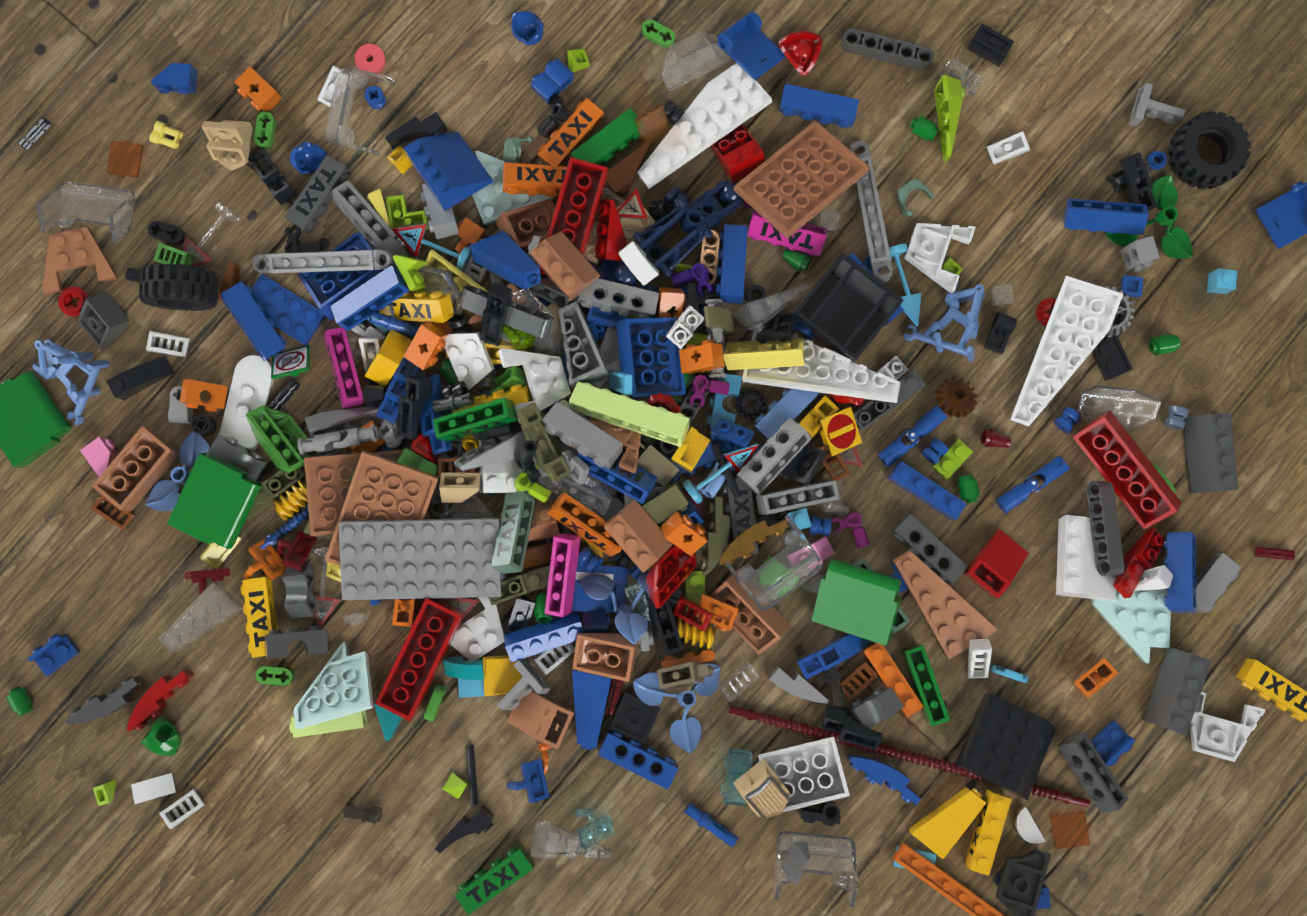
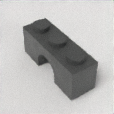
(277, 643)

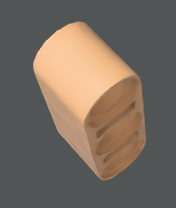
(710, 250)

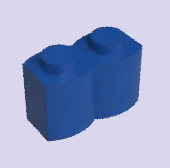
(552, 80)

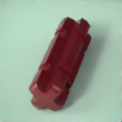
(1274, 553)
(613, 697)

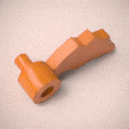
(544, 747)

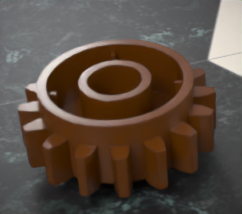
(956, 397)

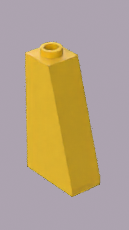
(948, 822)

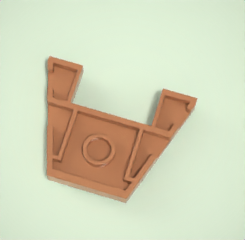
(72, 251)
(630, 441)

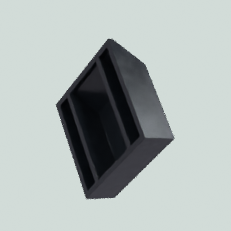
(847, 308)
(1006, 745)

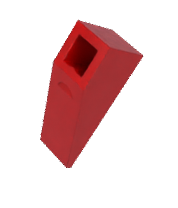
(610, 233)

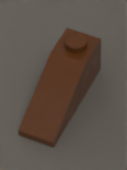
(625, 172)

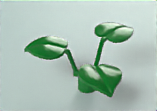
(1176, 242)

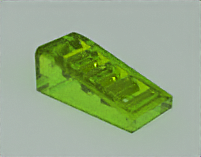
(519, 338)

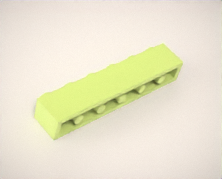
(629, 413)

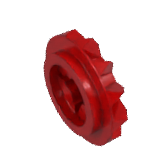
(65, 301)
(1044, 306)

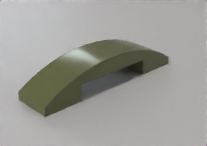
(719, 318)
(546, 455)

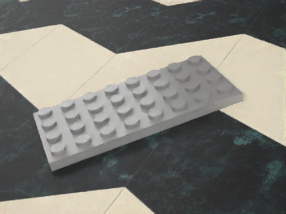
(418, 559)

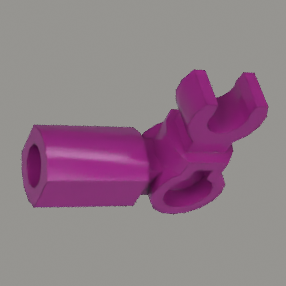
(701, 383)
(853, 520)

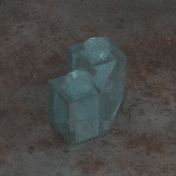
(736, 765)

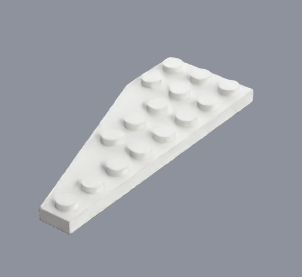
(712, 115)
(1073, 331)
(827, 373)

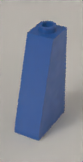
(507, 260)
(589, 703)

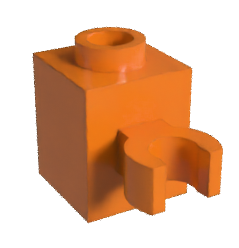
(469, 234)

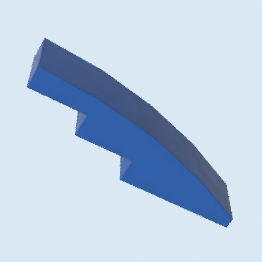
(390, 406)

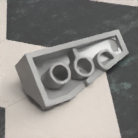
(340, 420)
(494, 450)

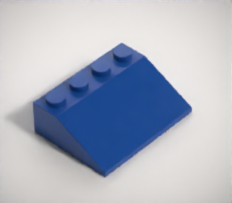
(447, 167)
(331, 286)
(650, 357)

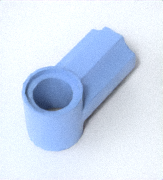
(714, 485)

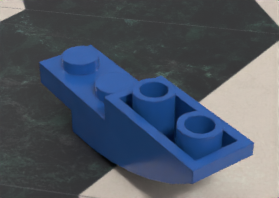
(428, 414)
(832, 654)
(879, 771)

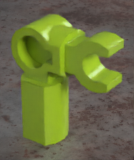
(536, 490)

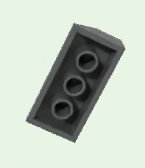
(1210, 453)
(1177, 690)

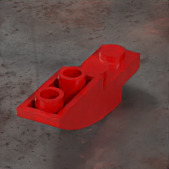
(1137, 559)
(154, 699)

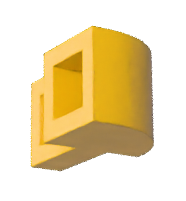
(822, 409)

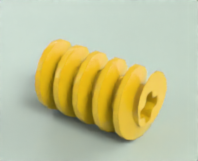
(292, 501)
(692, 633)

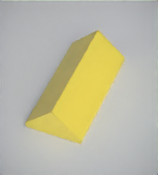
(460, 279)
(768, 355)

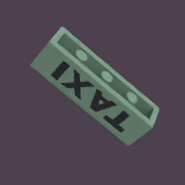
(513, 532)

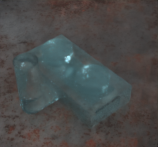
(642, 604)
(595, 830)

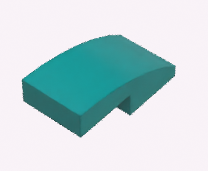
(461, 669)

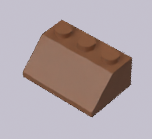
(564, 265)
(638, 535)

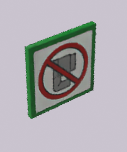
(291, 362)

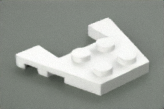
(929, 249)
(468, 357)
(543, 374)
(480, 632)
(1219, 736)

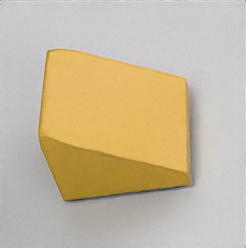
(400, 159)

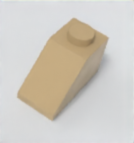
(458, 486)

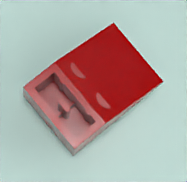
(738, 153)
(996, 564)

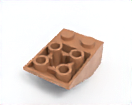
(542, 718)

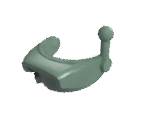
(512, 149)
(903, 192)

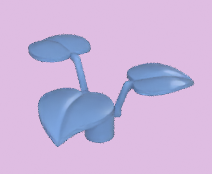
(165, 493)
(629, 624)
(683, 732)

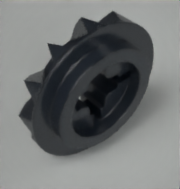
(750, 413)

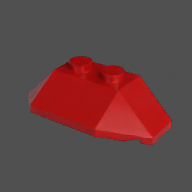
(669, 574)

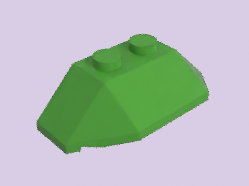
(278, 437)

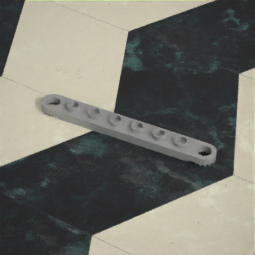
(872, 217)
(322, 261)

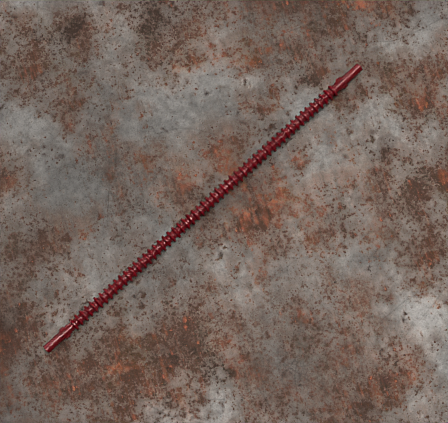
(891, 751)

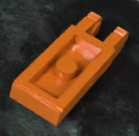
(704, 656)

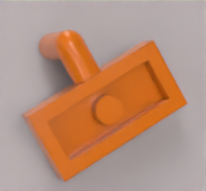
(267, 560)

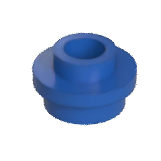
(1162, 158)

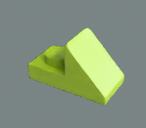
(409, 269)

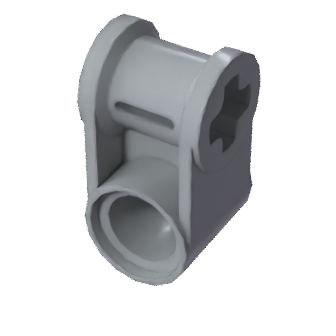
(177, 411)
(391, 435)

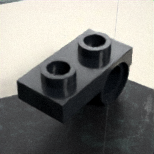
(999, 333)
(374, 393)
(811, 815)

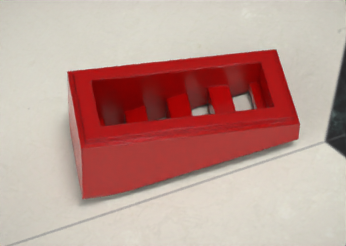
(681, 607)

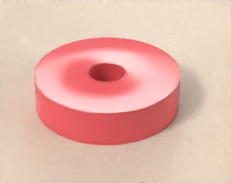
(370, 51)

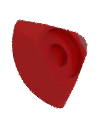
(802, 50)
(422, 447)

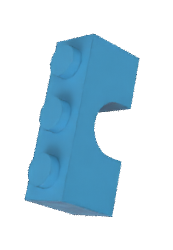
(716, 401)

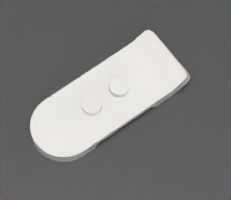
(247, 392)

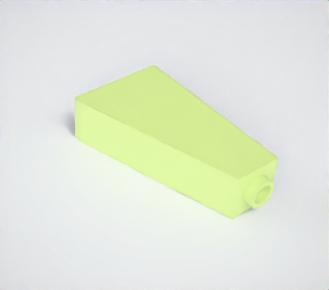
(348, 722)

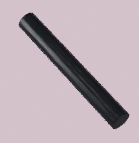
(728, 474)
(472, 775)

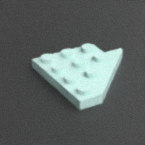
(491, 200)
(1138, 620)
(337, 691)

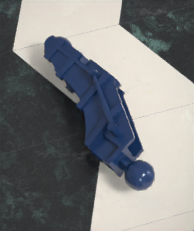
(694, 219)

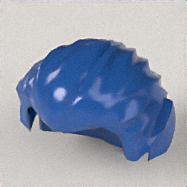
(527, 27)
(307, 157)

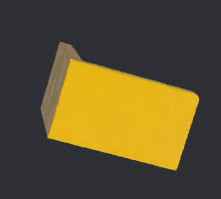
(388, 358)
(691, 450)

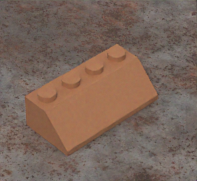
(135, 469)
(754, 625)

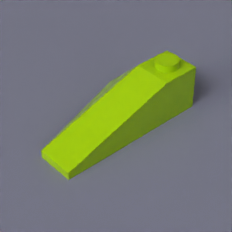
(948, 105)

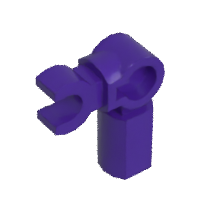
(698, 272)

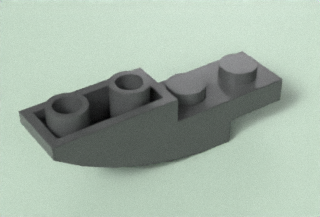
(876, 409)
(106, 704)

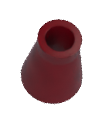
(992, 438)

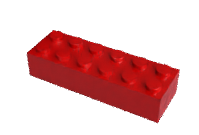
(579, 203)
(1127, 469)
(420, 658)

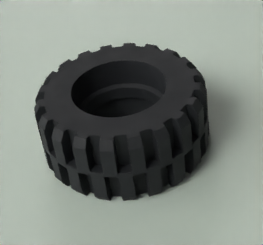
(1225, 133)
(178, 287)

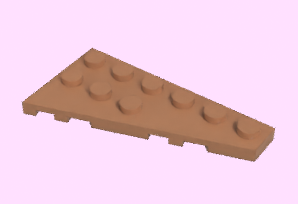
(945, 611)

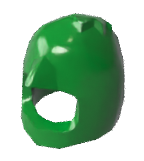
(162, 738)

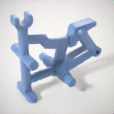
(969, 321)
(68, 360)

